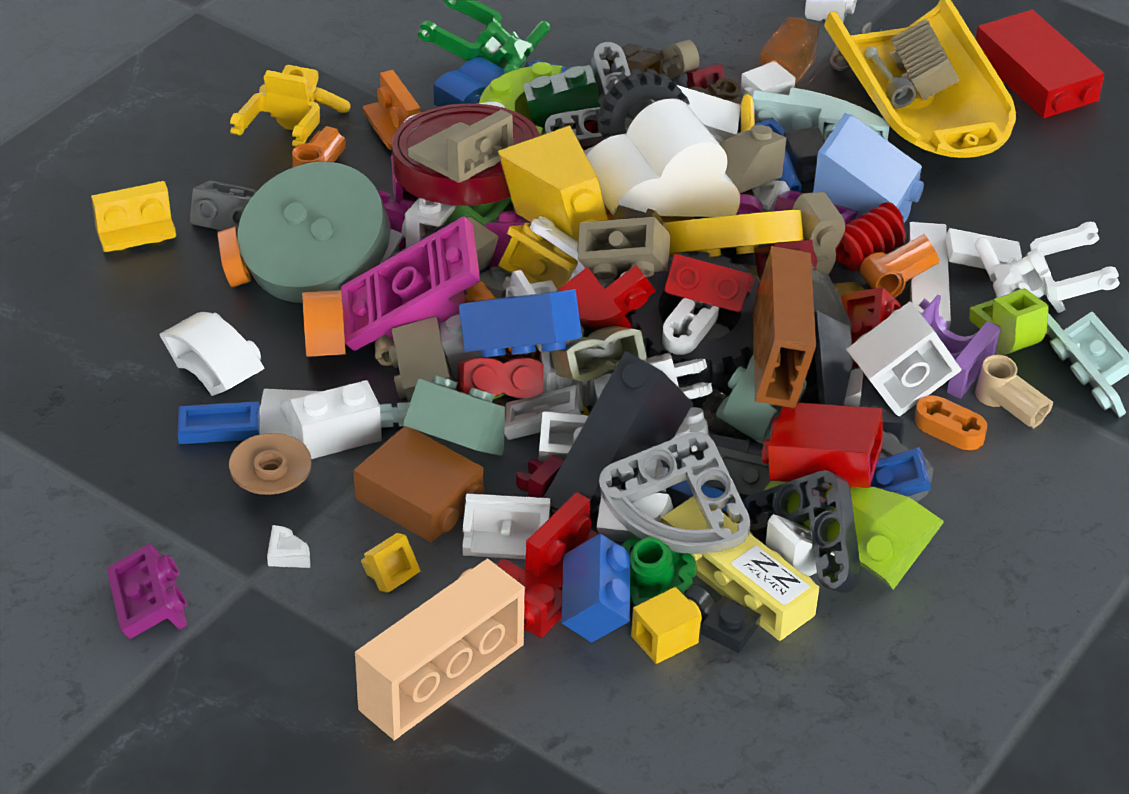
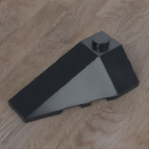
(830, 363)
(631, 415)

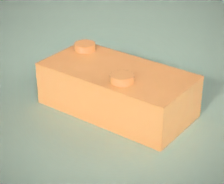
(440, 648)

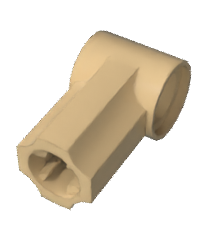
(1002, 387)

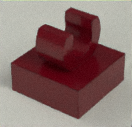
(705, 76)
(541, 476)

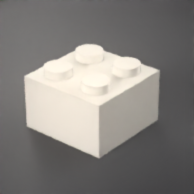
(904, 358)

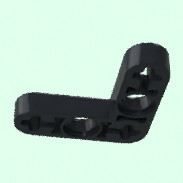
(821, 514)

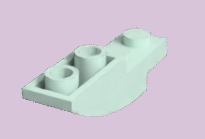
(811, 109)

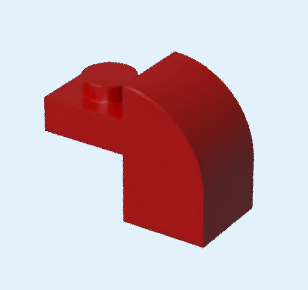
(609, 305)

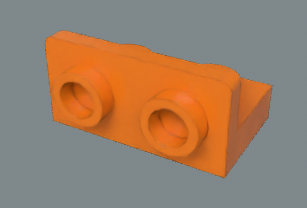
(392, 109)

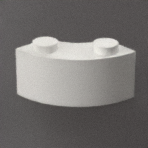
(212, 351)

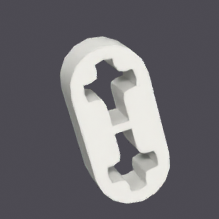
(697, 326)

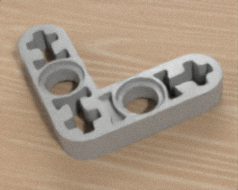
(600, 70)

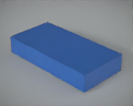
(218, 422)

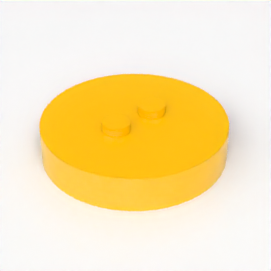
(734, 231)

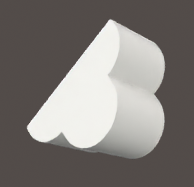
(665, 165)

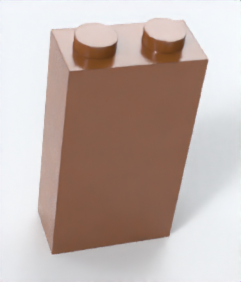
(783, 327)

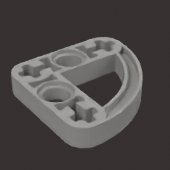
(696, 474)

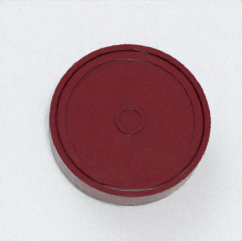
(433, 186)

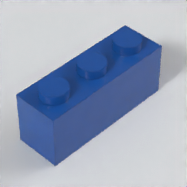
(520, 323)

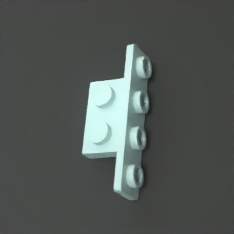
(1094, 355)

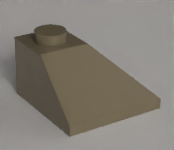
(754, 157)

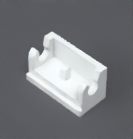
(501, 524)

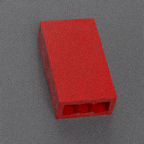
(1039, 64)

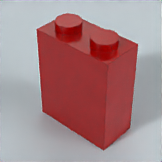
(825, 438)

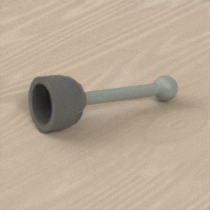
(898, 90)

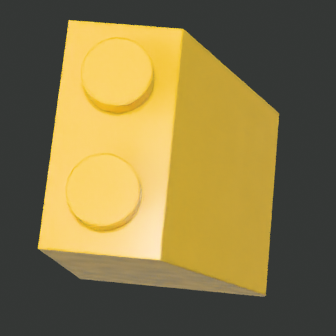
(554, 181)

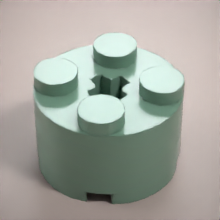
(743, 411)

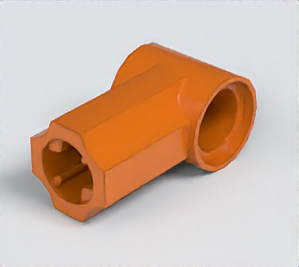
(323, 147)
(899, 266)

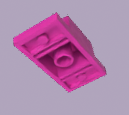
(412, 285)

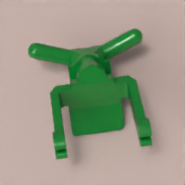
(492, 44)

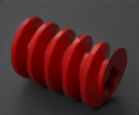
(869, 234)

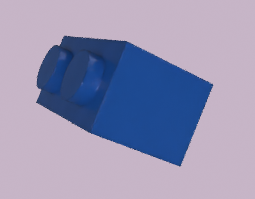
(596, 588)

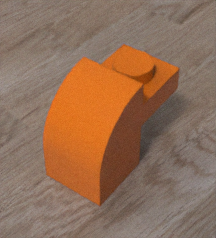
(323, 323)

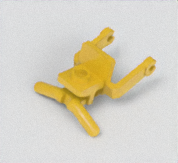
(291, 101)

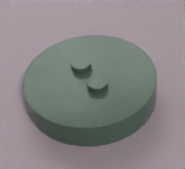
(313, 230)

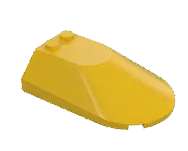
(957, 121)

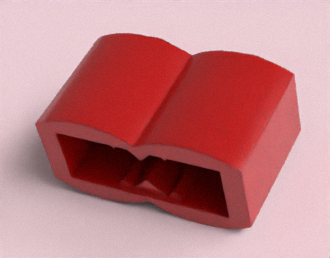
(510, 376)

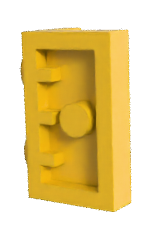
(133, 216)

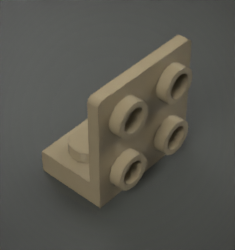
(465, 148)

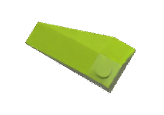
(888, 530)

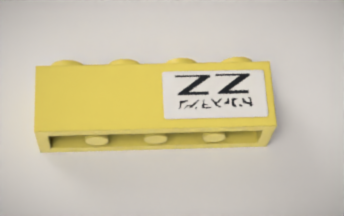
(752, 575)

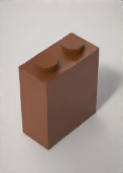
(418, 483)

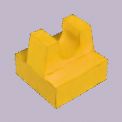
(391, 563)

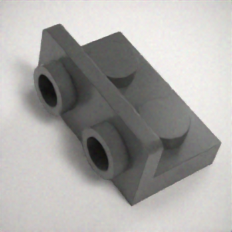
(219, 204)

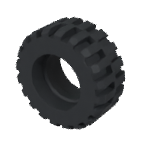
(721, 354)

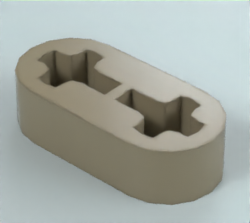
(679, 59)

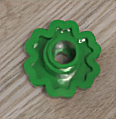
(657, 569)

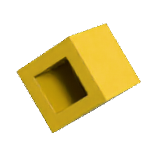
(666, 625)

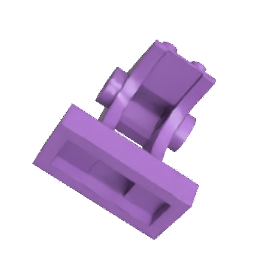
(967, 351)

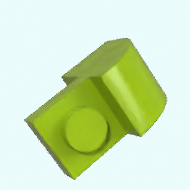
(1019, 315)

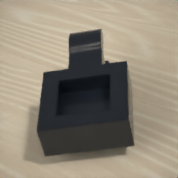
(724, 621)

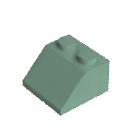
(457, 416)

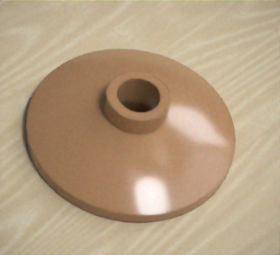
(270, 463)

